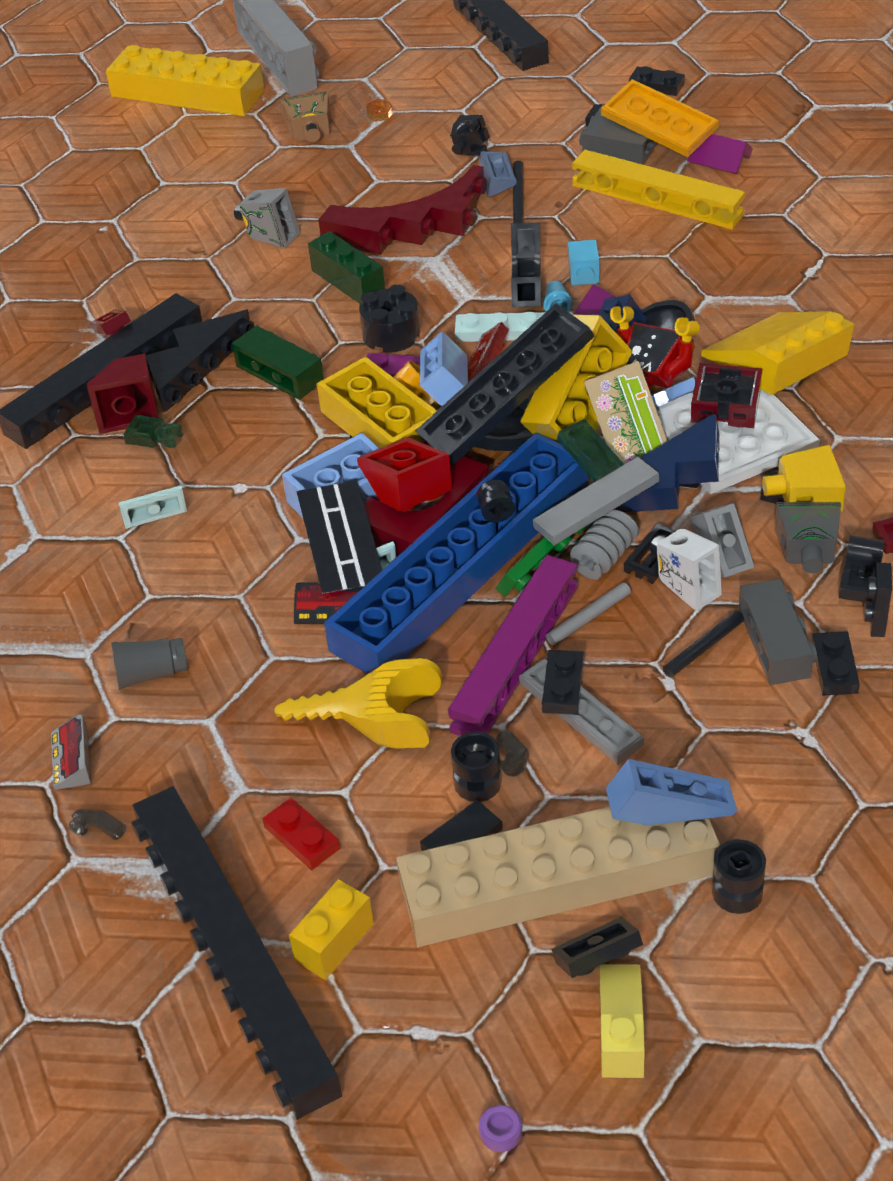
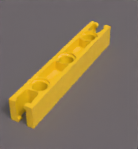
(659, 189)

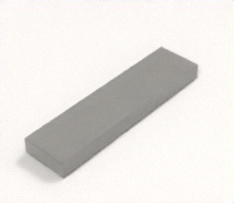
(595, 500)
(594, 719)

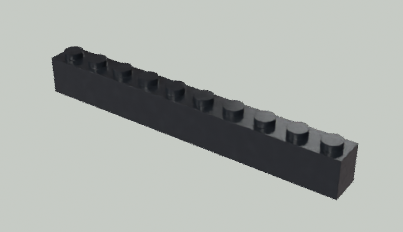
(236, 955)

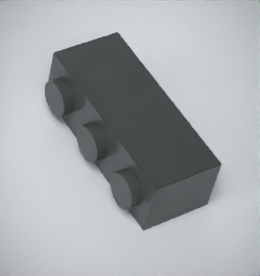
(776, 632)

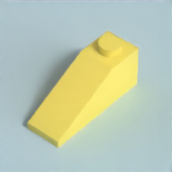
(621, 1021)

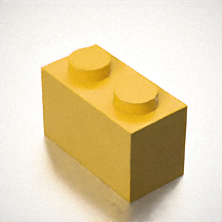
(331, 929)

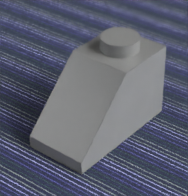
(724, 528)

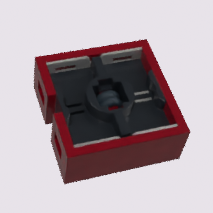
(728, 393)

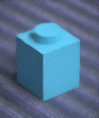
(583, 262)

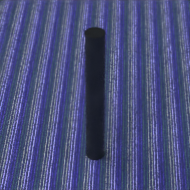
(703, 644)

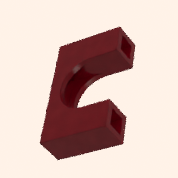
(408, 526)

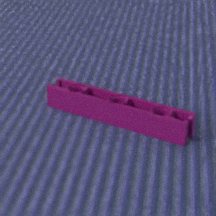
(513, 647)

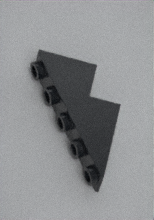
(197, 353)

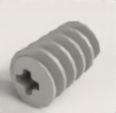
(604, 544)

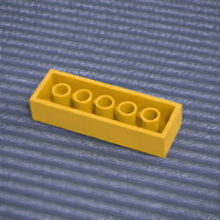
(185, 80)

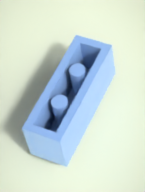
(443, 368)

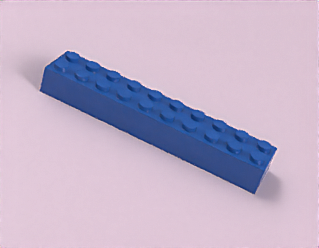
(451, 560)

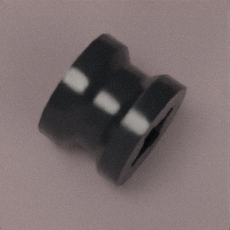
(495, 501)

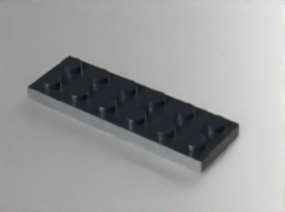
(505, 383)

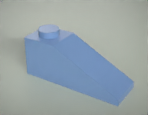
(662, 795)

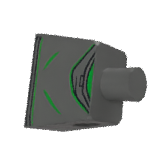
(808, 532)

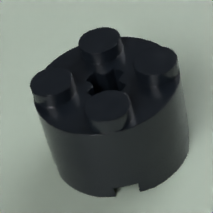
(389, 319)

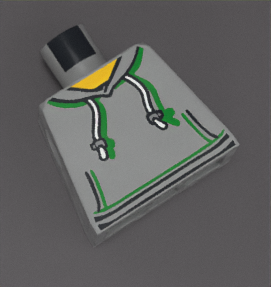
(269, 216)

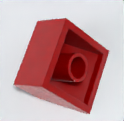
(407, 473)

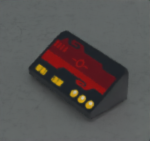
(315, 607)

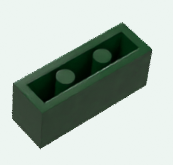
(345, 266)
(278, 362)

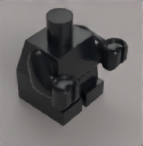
(469, 134)

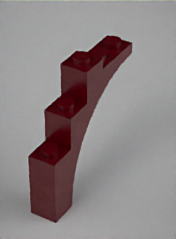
(408, 222)

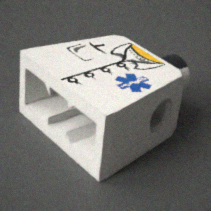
(689, 566)

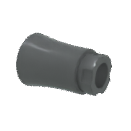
(147, 660)

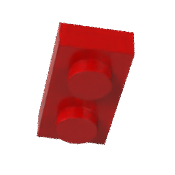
(301, 833)

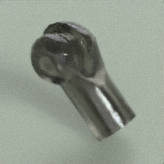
(516, 756)
(99, 819)

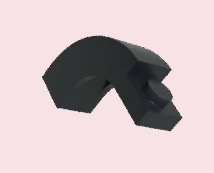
(526, 265)

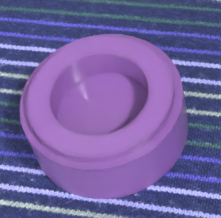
(500, 1128)

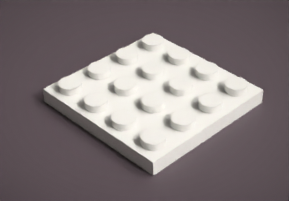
(745, 450)

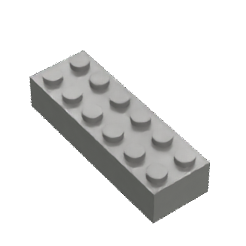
(278, 44)

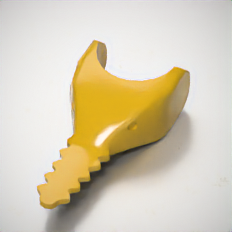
(377, 703)

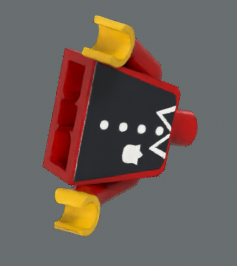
(660, 351)

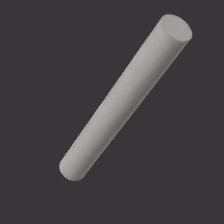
(588, 614)

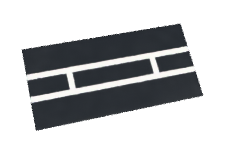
(339, 536)

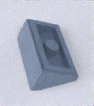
(497, 172)

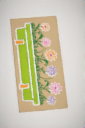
(626, 412)

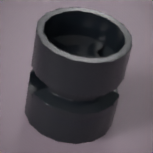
(476, 766)
(738, 876)

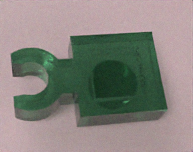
(149, 430)

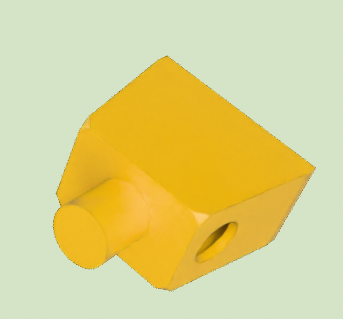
(807, 477)

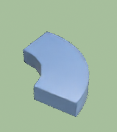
(676, 390)

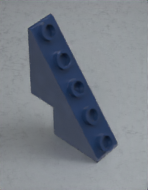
(682, 460)

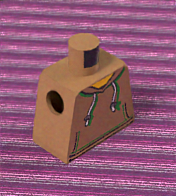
(307, 116)

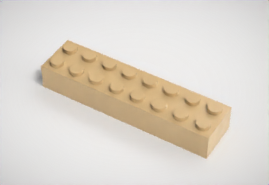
(547, 871)

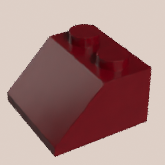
(121, 393)

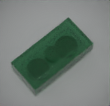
(589, 450)

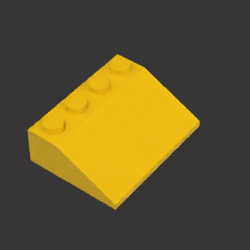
(786, 346)

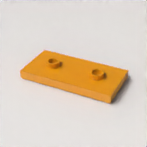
(659, 118)

